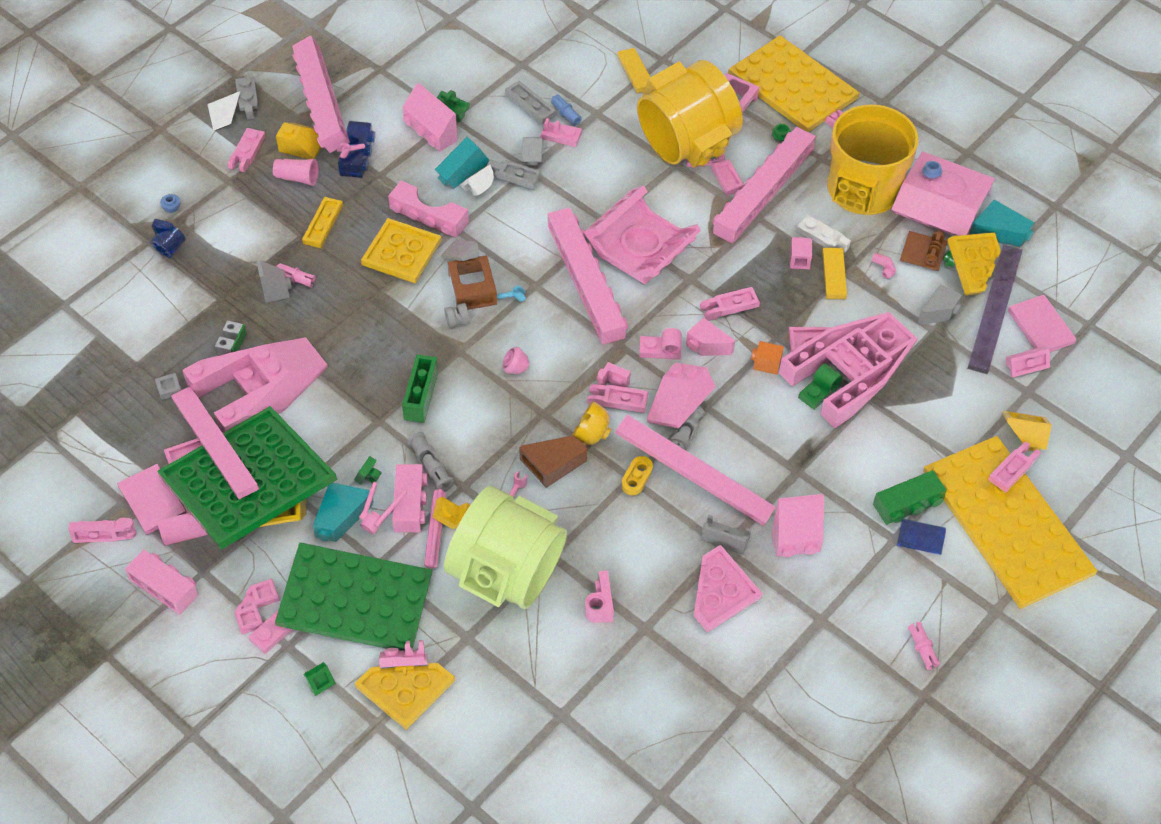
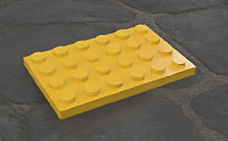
(794, 83)

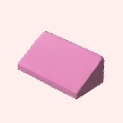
(179, 529)

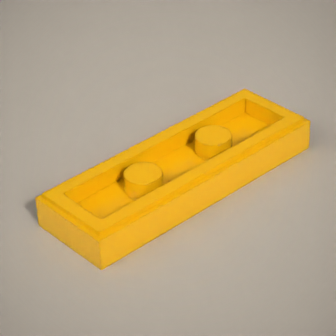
(634, 68)
(322, 222)
(834, 273)

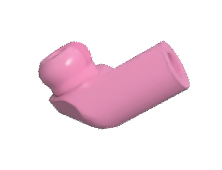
(887, 263)

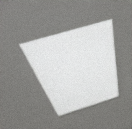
(223, 110)

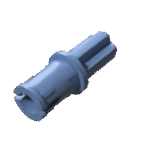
(566, 110)

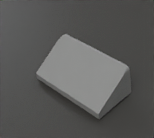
(461, 250)

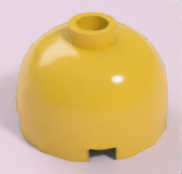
(593, 425)

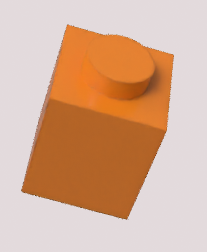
(767, 357)

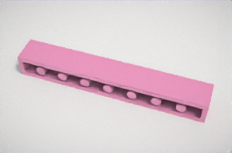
(320, 94)
(763, 185)
(586, 276)

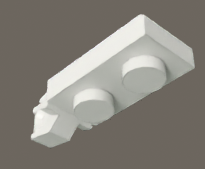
(822, 234)

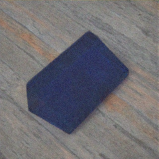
(921, 536)

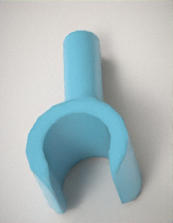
(517, 292)

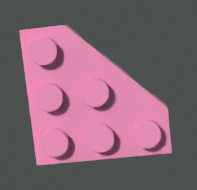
(722, 589)

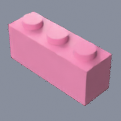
(408, 513)
(162, 581)

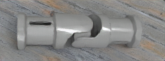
(687, 429)
(431, 463)

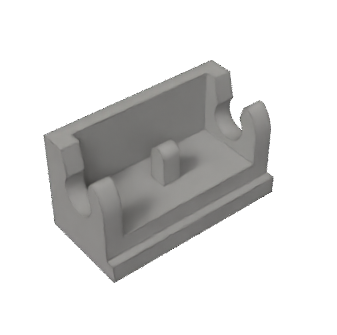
(725, 536)

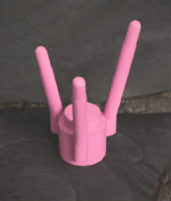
(372, 521)

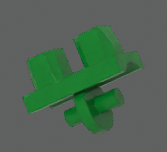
(457, 105)

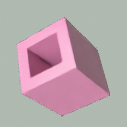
(800, 253)

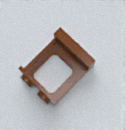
(474, 294)

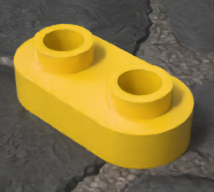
(636, 477)

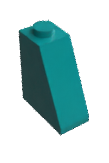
(461, 163)
(1006, 223)
(339, 511)

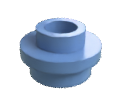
(932, 169)
(170, 203)

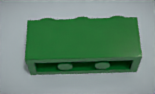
(420, 388)
(909, 497)

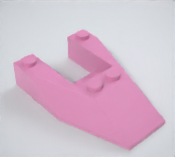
(862, 350)
(266, 373)

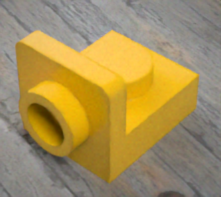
(448, 512)

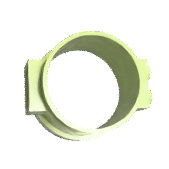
(505, 548)

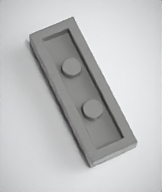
(530, 102)

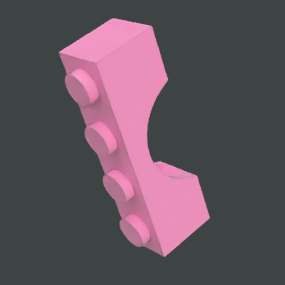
(448, 219)

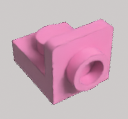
(615, 375)

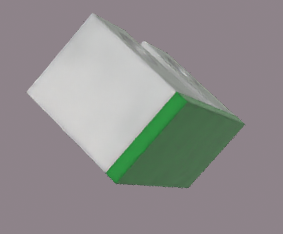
(234, 337)

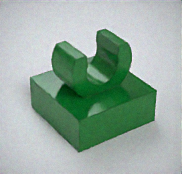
(368, 472)
(319, 678)

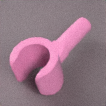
(345, 148)
(518, 483)

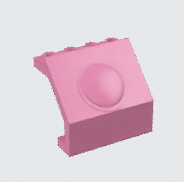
(945, 201)
(638, 238)

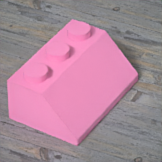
(430, 118)

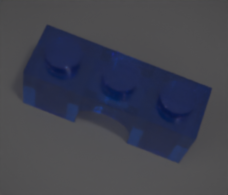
(357, 160)

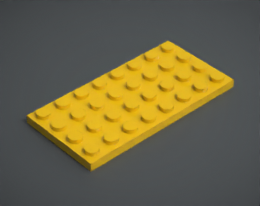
(1011, 528)

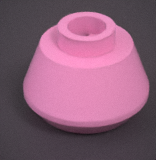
(515, 361)

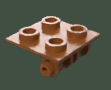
(924, 250)

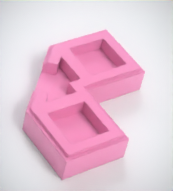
(256, 597)

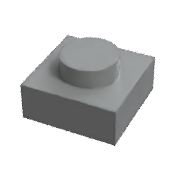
(167, 385)

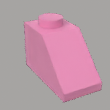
(709, 339)

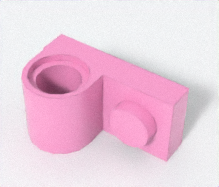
(662, 347)
(602, 599)

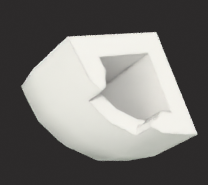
(479, 182)

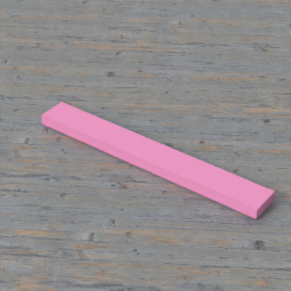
(215, 443)
(695, 470)

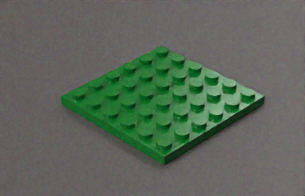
(275, 458)

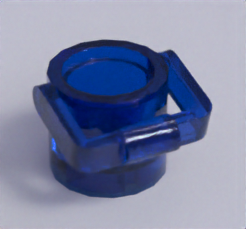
(166, 238)

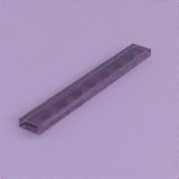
(995, 309)

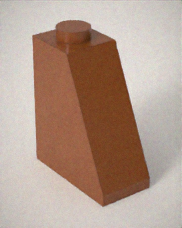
(553, 458)

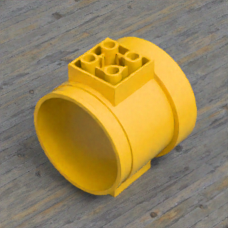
(689, 113)
(874, 136)

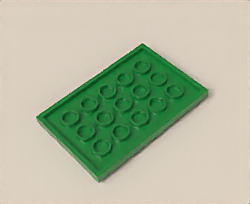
(353, 597)

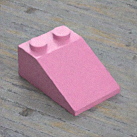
(680, 394)
(798, 525)

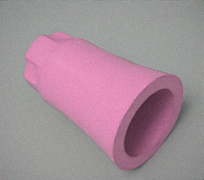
(297, 170)

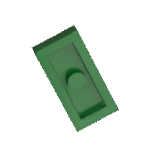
(824, 384)

